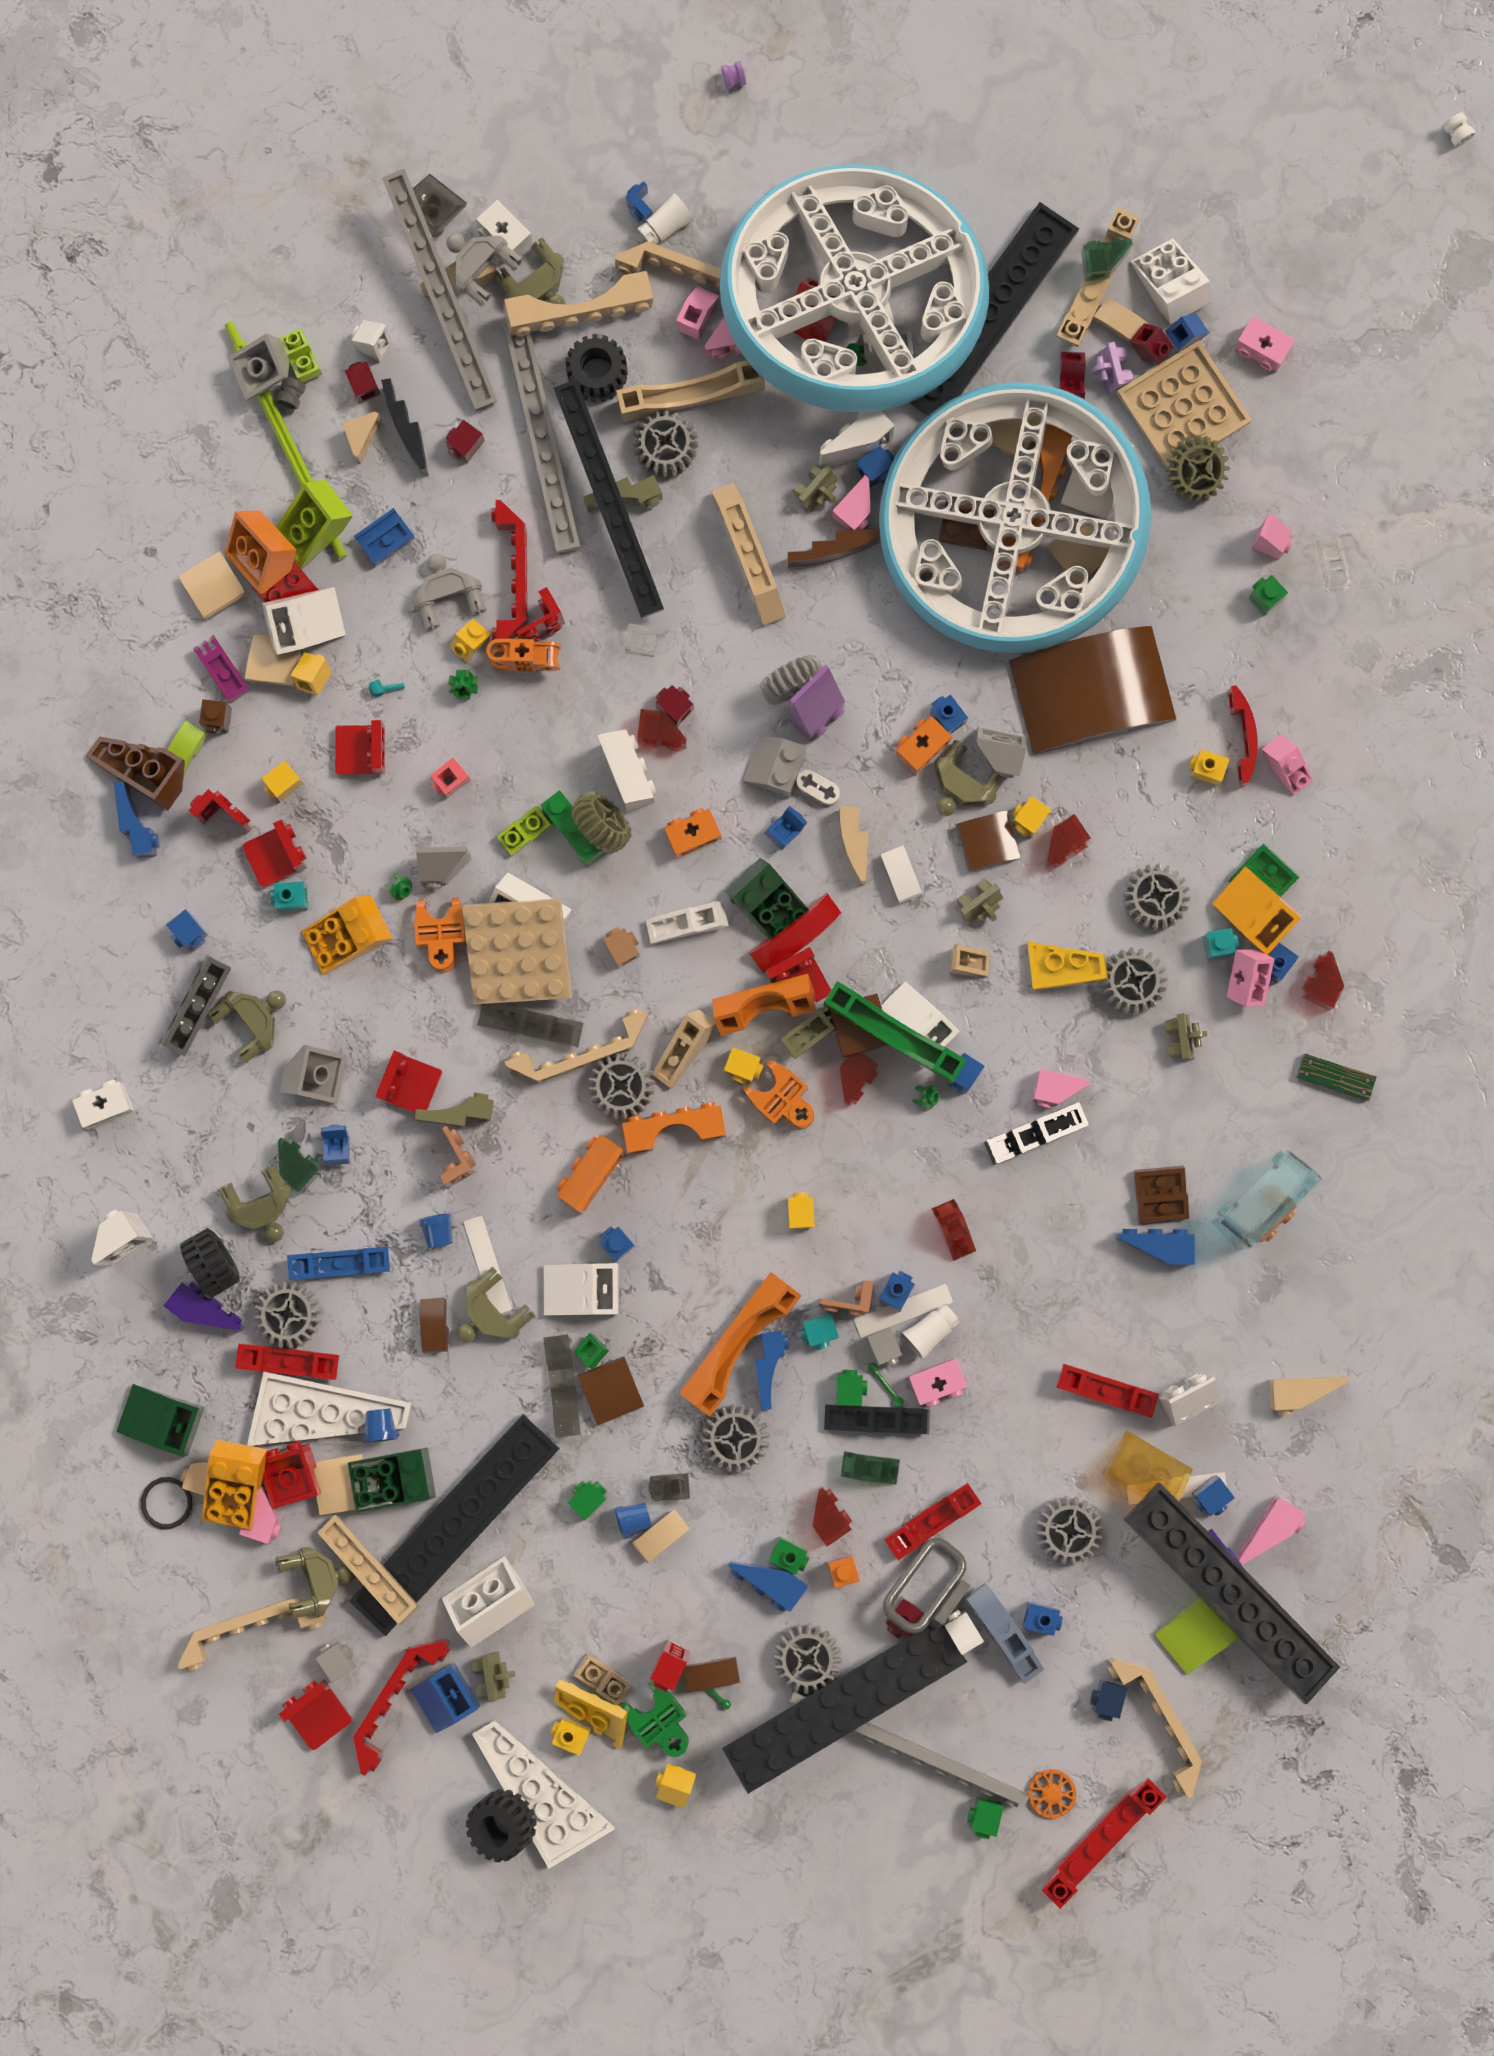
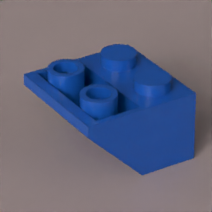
(445, 1698)

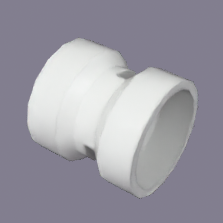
(1458, 129)

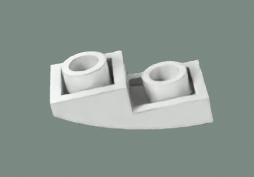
(901, 874)

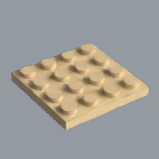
(1183, 400)
(517, 951)

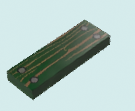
(1336, 1077)

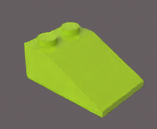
(313, 520)
(1195, 1636)

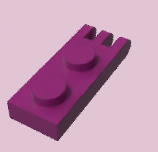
(222, 670)

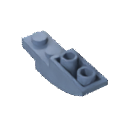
(1004, 1633)

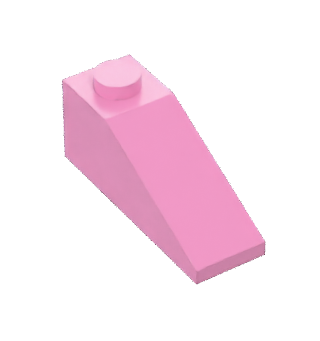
(1274, 1527)

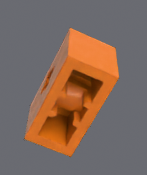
(918, 758)
(705, 835)

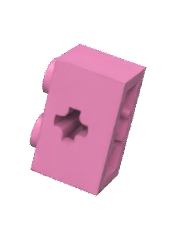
(1260, 333)
(1250, 977)
(947, 1371)

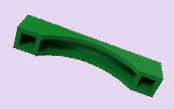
(894, 1033)

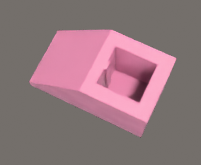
(696, 312)
(720, 342)
(1287, 764)

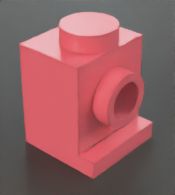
(449, 769)

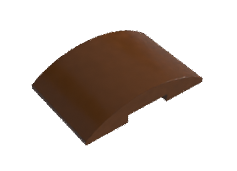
(1092, 688)

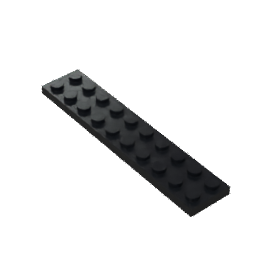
(1011, 286)
(462, 1516)
(1232, 1593)
(842, 1706)

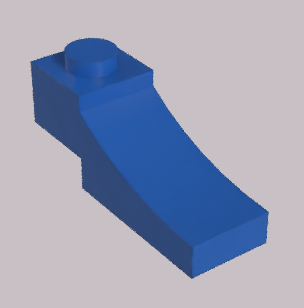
(143, 839)
(774, 1346)

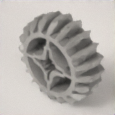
(673, 450)
(789, 679)
(1154, 885)
(1136, 991)
(635, 1102)
(285, 1325)
(713, 1440)
(1071, 1518)
(824, 1672)

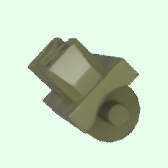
(819, 489)
(983, 905)
(1184, 1048)
(495, 1677)

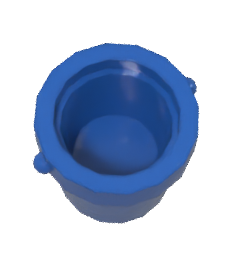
(437, 1229)
(379, 1426)
(632, 1519)

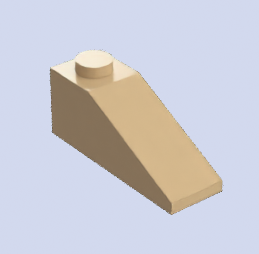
(684, 1047)
(1299, 1392)

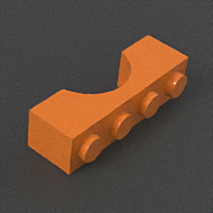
(738, 1009)
(642, 1134)

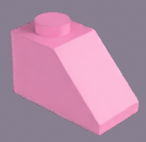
(854, 509)
(1273, 537)
(1055, 1088)
(265, 1522)

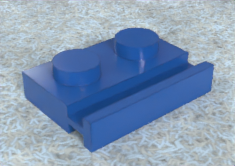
(384, 536)

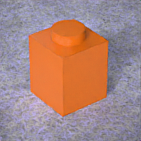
(843, 1571)

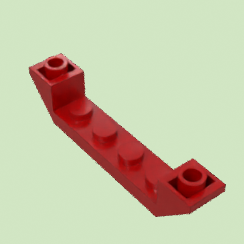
(508, 520)
(367, 1752)
(1101, 1840)

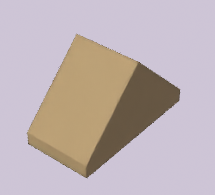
(361, 433)
(969, 961)

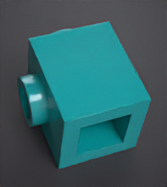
(290, 896)
(1220, 944)
(819, 1332)

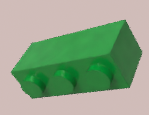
(559, 812)

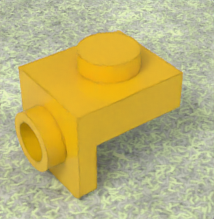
(469, 640)

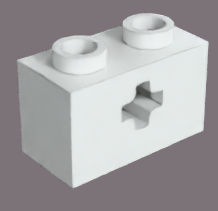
(499, 218)
(117, 1104)

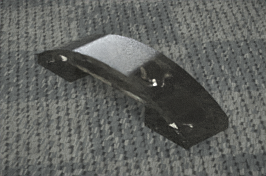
(562, 1386)

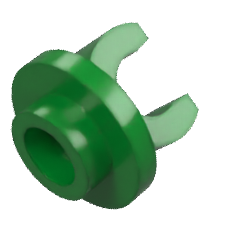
(857, 350)
(401, 887)
(930, 1096)

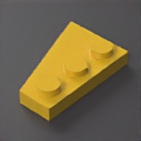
(1062, 967)
(602, 1715)

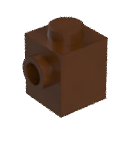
(215, 716)

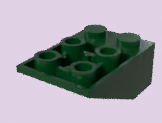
(764, 885)
(160, 1420)
(392, 1480)

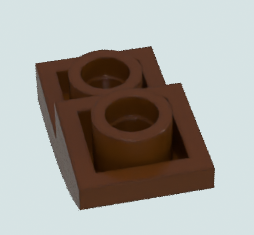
(433, 1325)
(711, 1674)

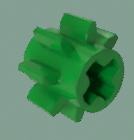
(463, 684)

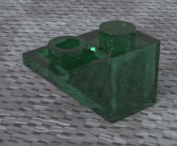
(1103, 258)
(295, 1167)
(870, 1467)

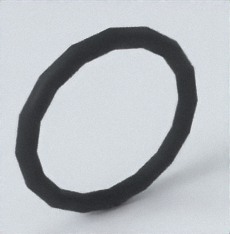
(150, 1519)

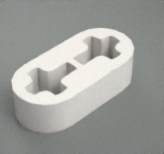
(815, 793)

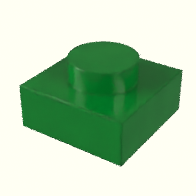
(591, 1351)

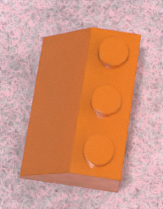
(259, 549)
(590, 1173)

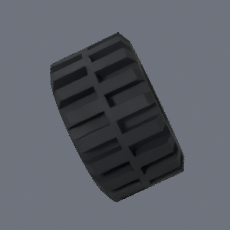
(597, 349)
(209, 1262)
(513, 1813)

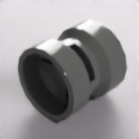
(290, 392)

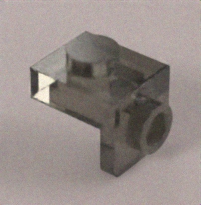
(669, 1487)

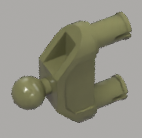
(542, 282)
(959, 786)
(255, 1015)
(261, 1210)
(486, 1316)
(320, 1579)

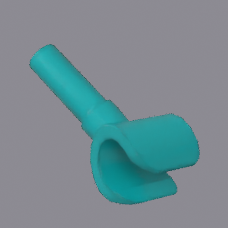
(377, 689)

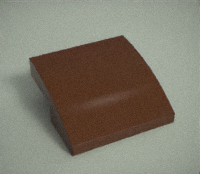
(988, 841)
(853, 1039)
(1161, 1194)
(610, 1390)

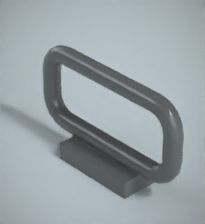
(945, 1600)

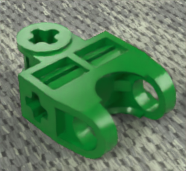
(641, 1722)

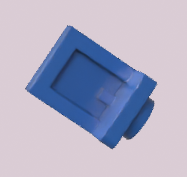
(638, 208)
(786, 828)
(335, 1145)

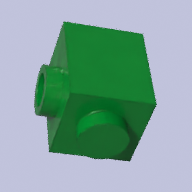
(1267, 594)
(850, 1388)
(587, 1498)
(789, 1556)
(985, 1817)

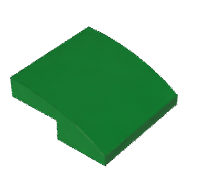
(1270, 870)

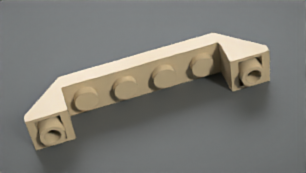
(633, 259)
(1092, 292)
(750, 553)
(523, 1063)
(195, 1650)
(1186, 1775)

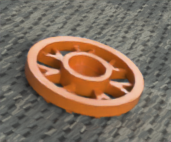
(1052, 1793)

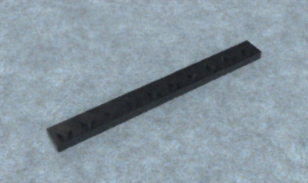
(608, 498)

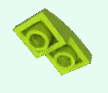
(300, 355)
(187, 742)
(524, 830)

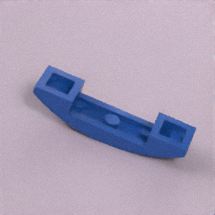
(338, 1263)

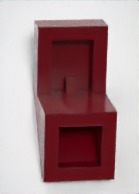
(1072, 373)

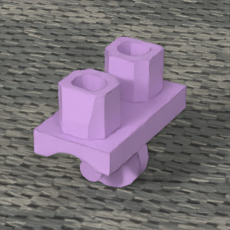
(1109, 367)

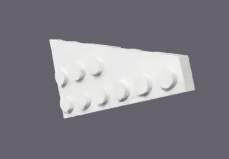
(310, 1410)
(563, 1817)

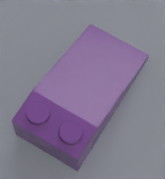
(816, 705)

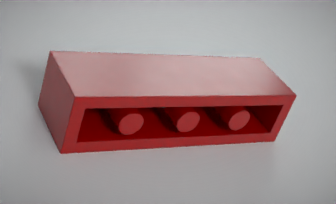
(669, 1666)

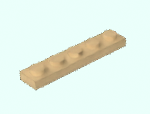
(368, 1569)

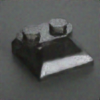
(437, 204)

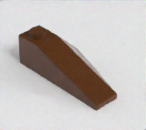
(146, 769)

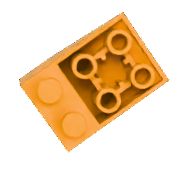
(1256, 910)
(346, 933)
(233, 1484)

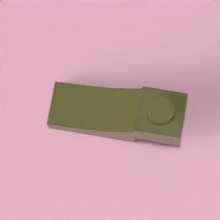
(644, 493)
(809, 1032)
(476, 1108)

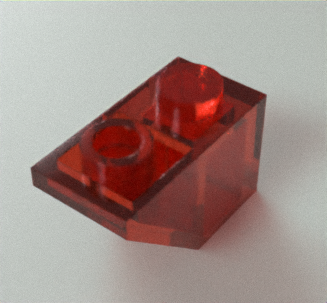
(658, 729)
(1065, 839)
(1325, 983)
(854, 1074)
(954, 1229)
(827, 1518)

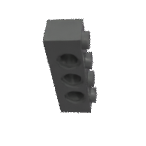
(195, 1005)

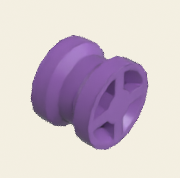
(733, 75)

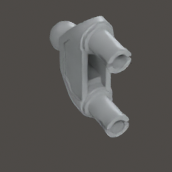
(475, 258)
(445, 586)

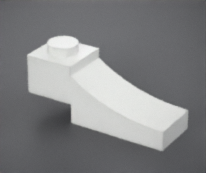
(687, 922)

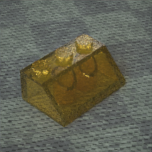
(1141, 1465)

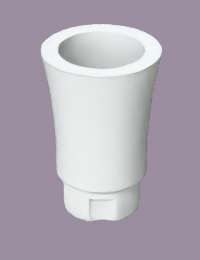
(666, 220)
(930, 1331)

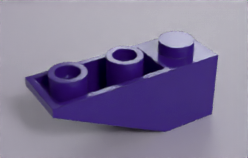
(193, 1307)

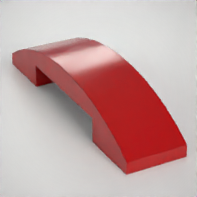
(1239, 705)
(797, 934)
(287, 1361)
(1107, 1390)
(932, 1520)

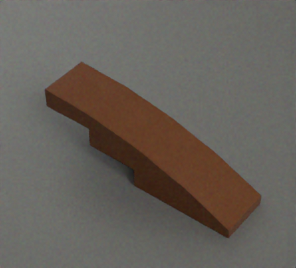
(846, 544)

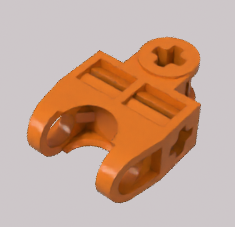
(524, 653)
(440, 934)
(789, 1105)

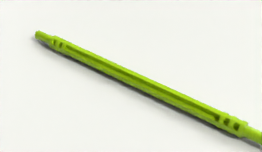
(282, 433)

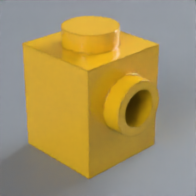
(311, 673)
(1208, 767)
(281, 781)
(1030, 817)
(743, 1066)
(801, 1211)
(570, 1735)
(674, 1785)

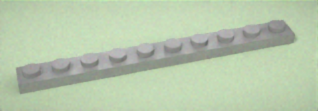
(439, 289)
(543, 442)
(942, 1764)

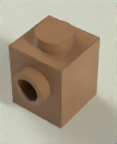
(621, 946)

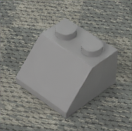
(775, 765)

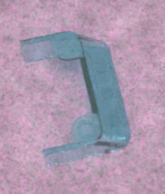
(1266, 1200)

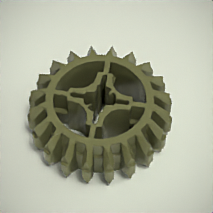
(1210, 453)
(601, 822)

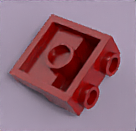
(290, 1475)

